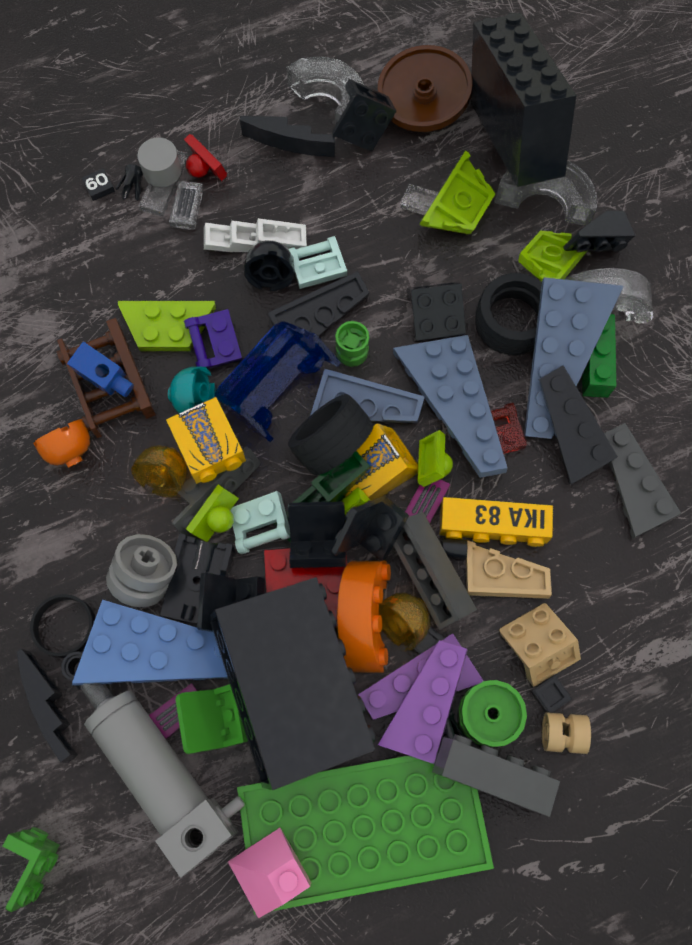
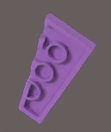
(389, 693)
(426, 709)

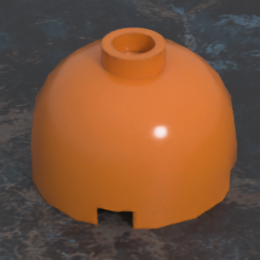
(64, 444)

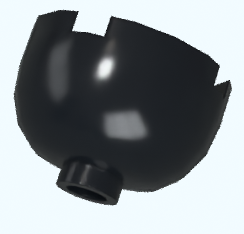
(269, 265)

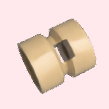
(576, 733)

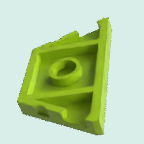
(460, 200)
(547, 257)
(161, 323)

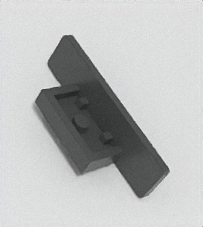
(198, 493)

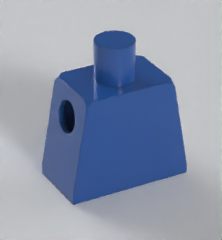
(94, 366)

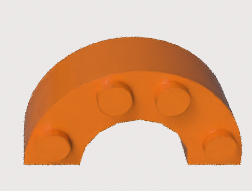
(359, 615)

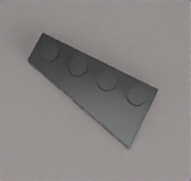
(640, 488)

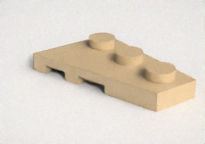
(502, 576)

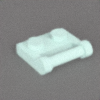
(321, 267)
(258, 514)

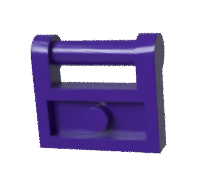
(221, 337)

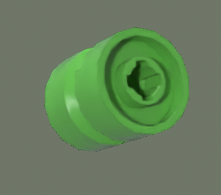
(352, 343)

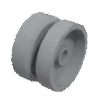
(141, 570)

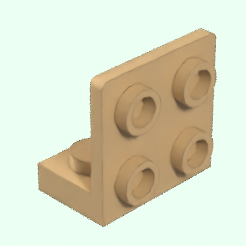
(541, 643)

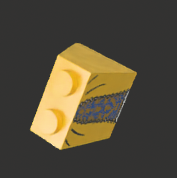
(206, 441)
(389, 462)

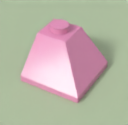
(270, 873)

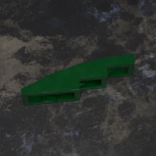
(335, 483)

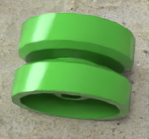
(507, 721)

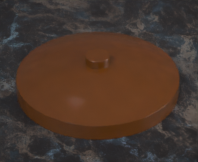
(426, 87)

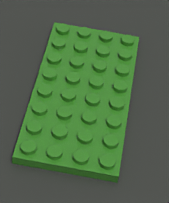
(371, 827)

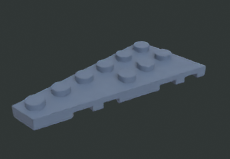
(566, 334)

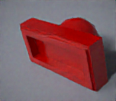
(202, 160)

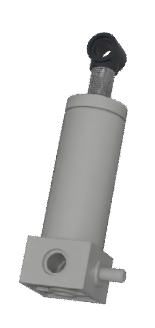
(156, 776)

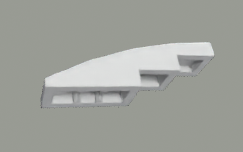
(244, 235)

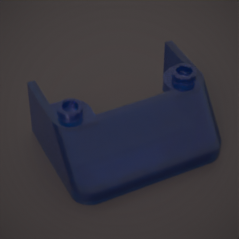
(269, 371)

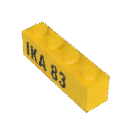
(496, 521)

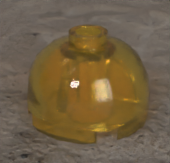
(161, 469)
(404, 619)

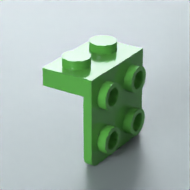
(209, 720)
(42, 857)

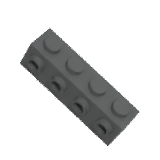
(432, 572)
(495, 775)

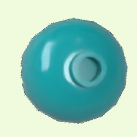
(190, 388)

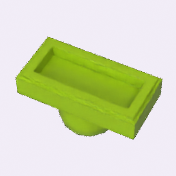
(433, 460)
(214, 514)

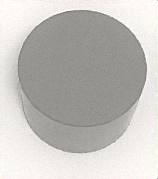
(159, 162)

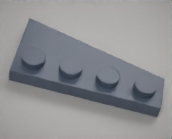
(377, 400)

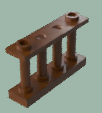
(122, 358)

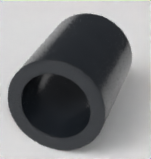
(455, 548)

